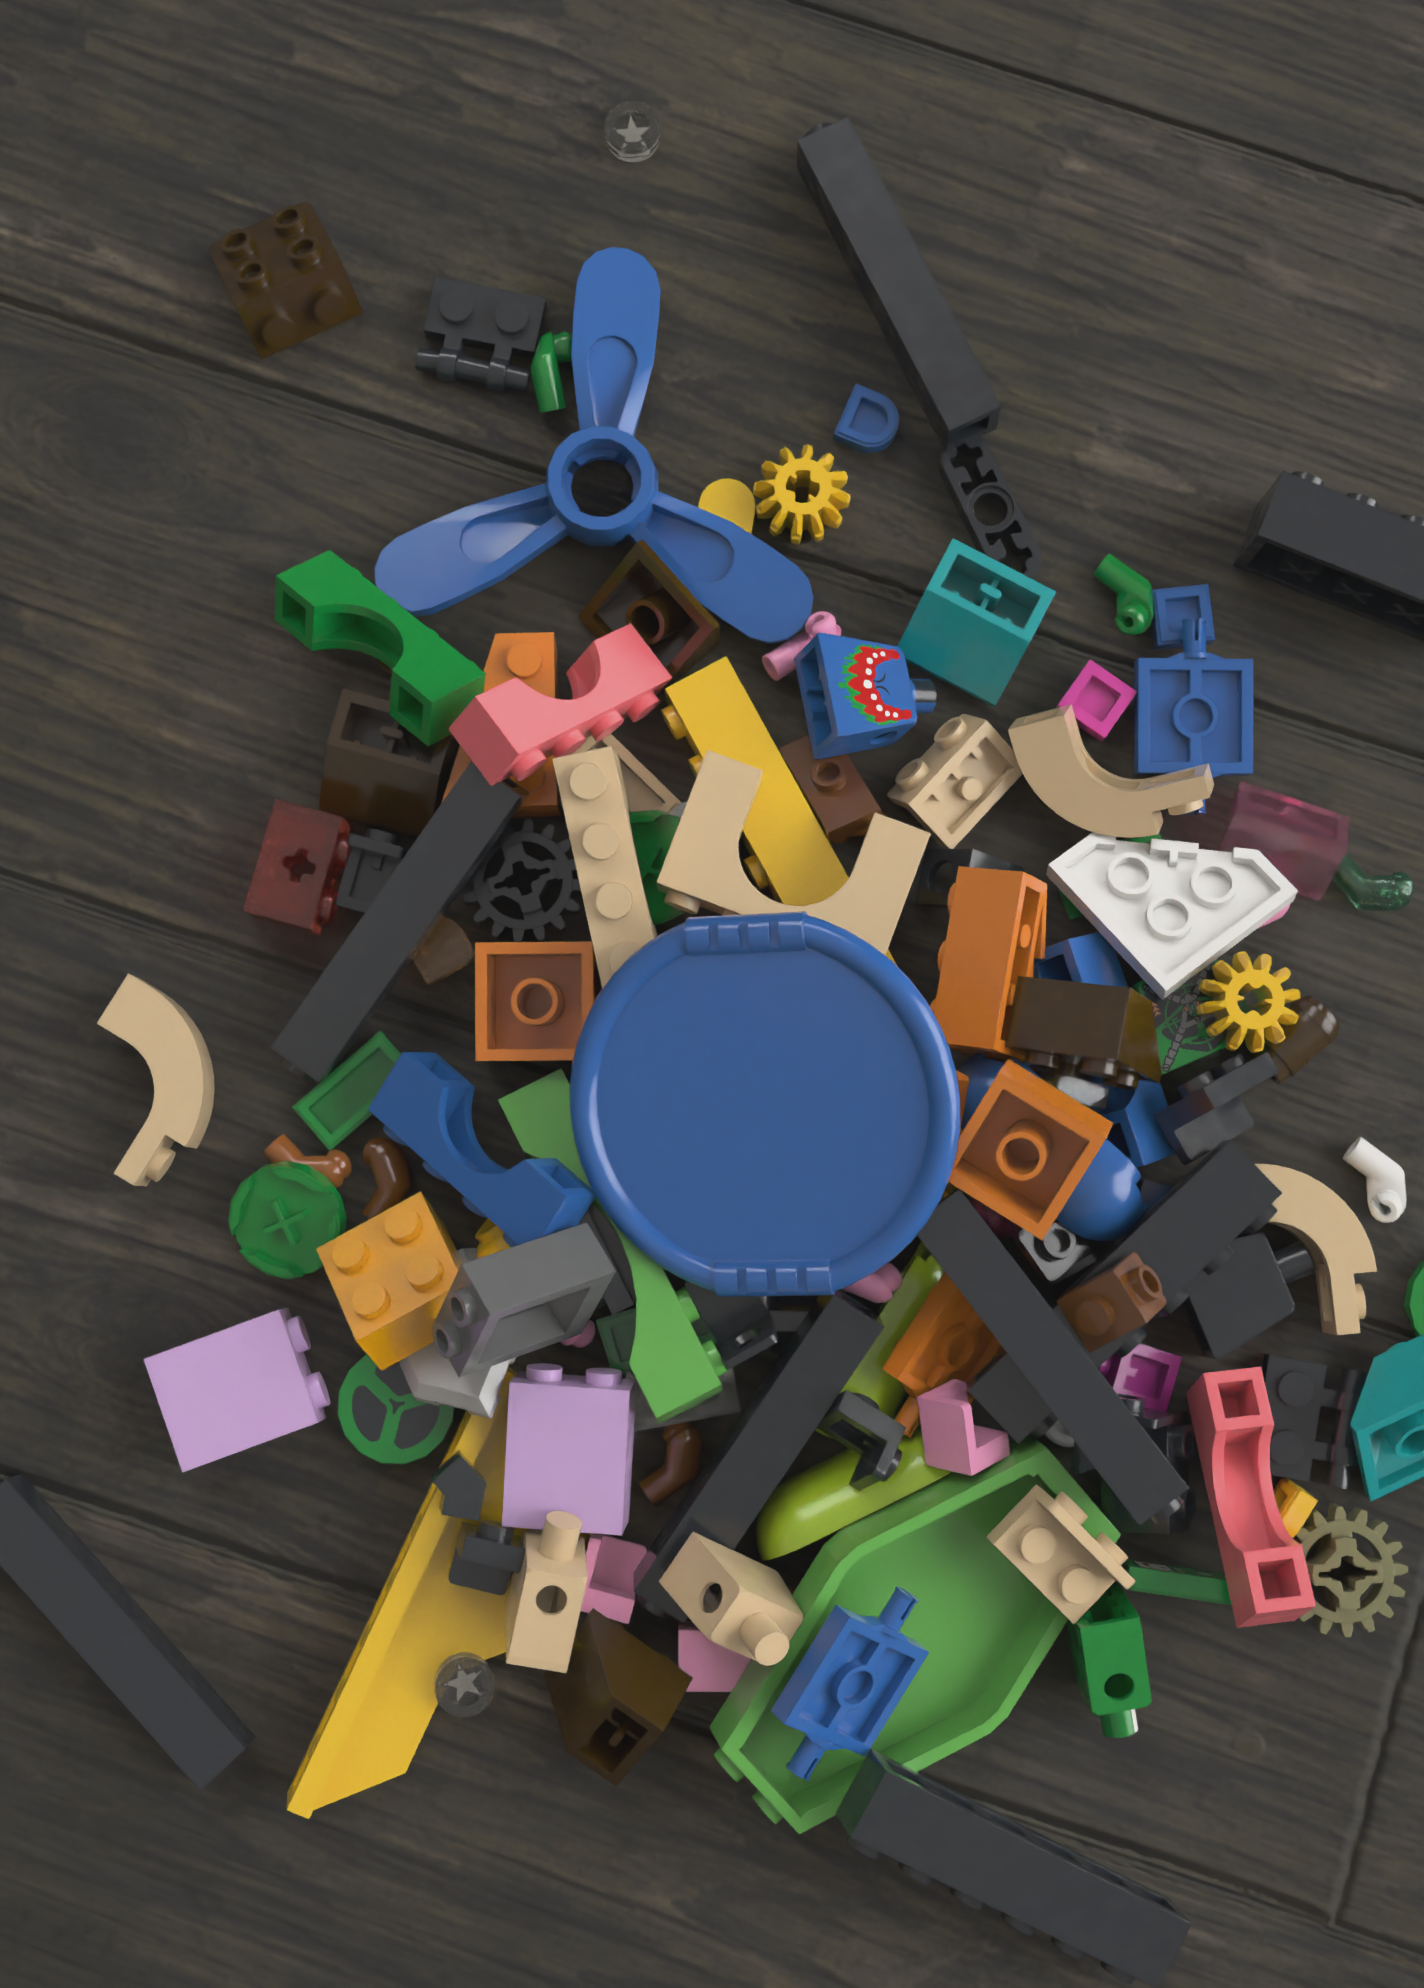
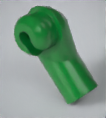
(545, 370)
(1132, 592)

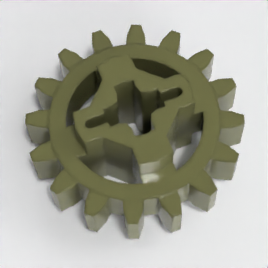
(1345, 1594)

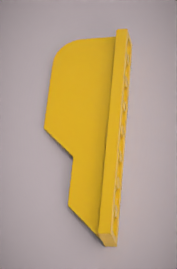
(413, 1628)

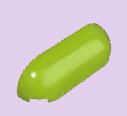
(897, 1314)
(824, 1502)

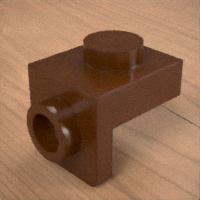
(1113, 1302)

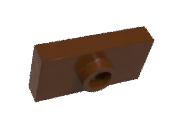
(831, 789)

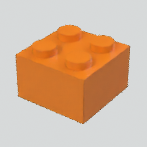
(532, 999)
(1026, 1149)

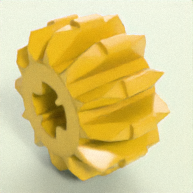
(823, 494)
(1252, 1025)

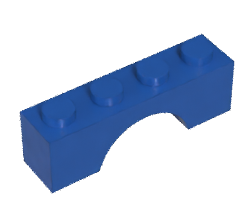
(430, 1111)
(1134, 1126)

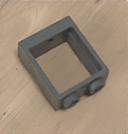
(522, 1299)

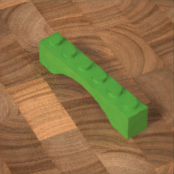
(666, 1352)

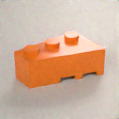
(535, 663)
(989, 942)

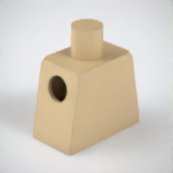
(546, 1595)
(750, 1612)

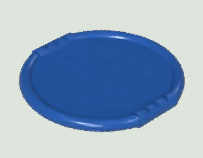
(764, 1104)

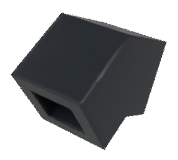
(460, 1487)

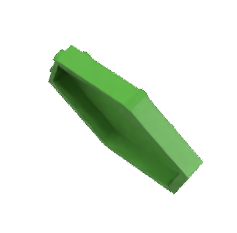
(972, 1616)

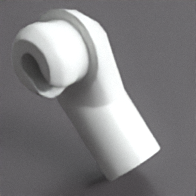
(1383, 1180)

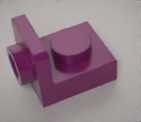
(1144, 1374)

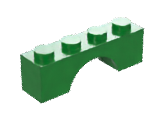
(336, 607)

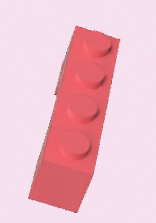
(517, 728)
(1258, 1555)

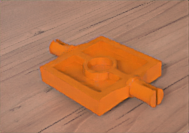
(939, 1346)

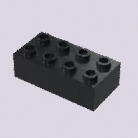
(1339, 551)

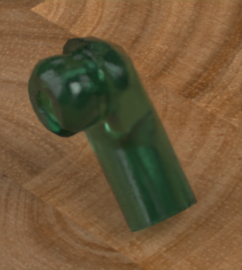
(1373, 892)

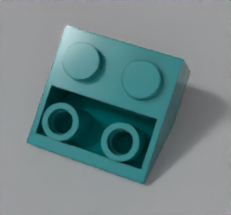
(974, 622)

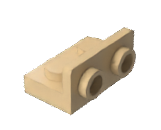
(956, 779)
(1057, 1554)

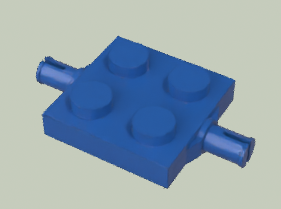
(1193, 711)
(850, 1681)

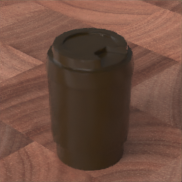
(1302, 1040)

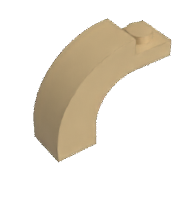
(1088, 795)
(179, 1072)
(1332, 1240)

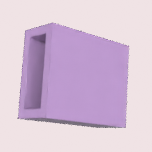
(237, 1388)
(569, 1448)

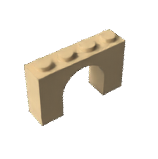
(604, 855)
(707, 870)

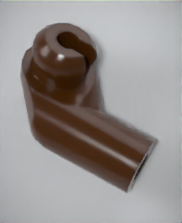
(390, 1174)
(680, 1465)

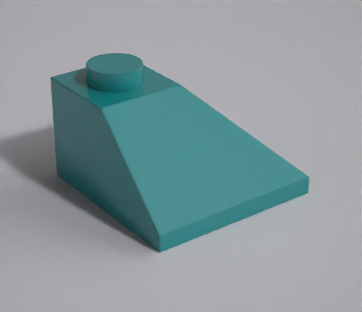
(1391, 1420)

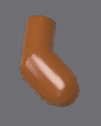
(334, 1165)

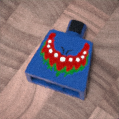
(858, 694)

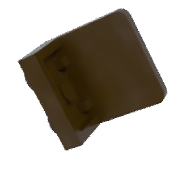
(285, 279)

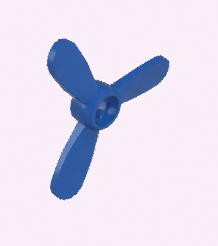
(611, 367)

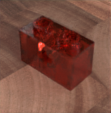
(290, 838)

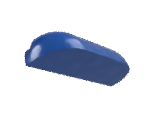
(1105, 1199)

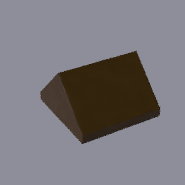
(659, 609)

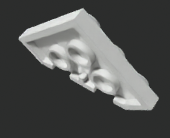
(1169, 902)

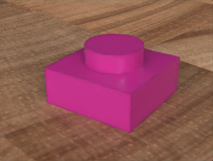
(1097, 700)

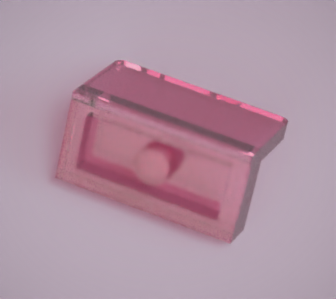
(1292, 834)

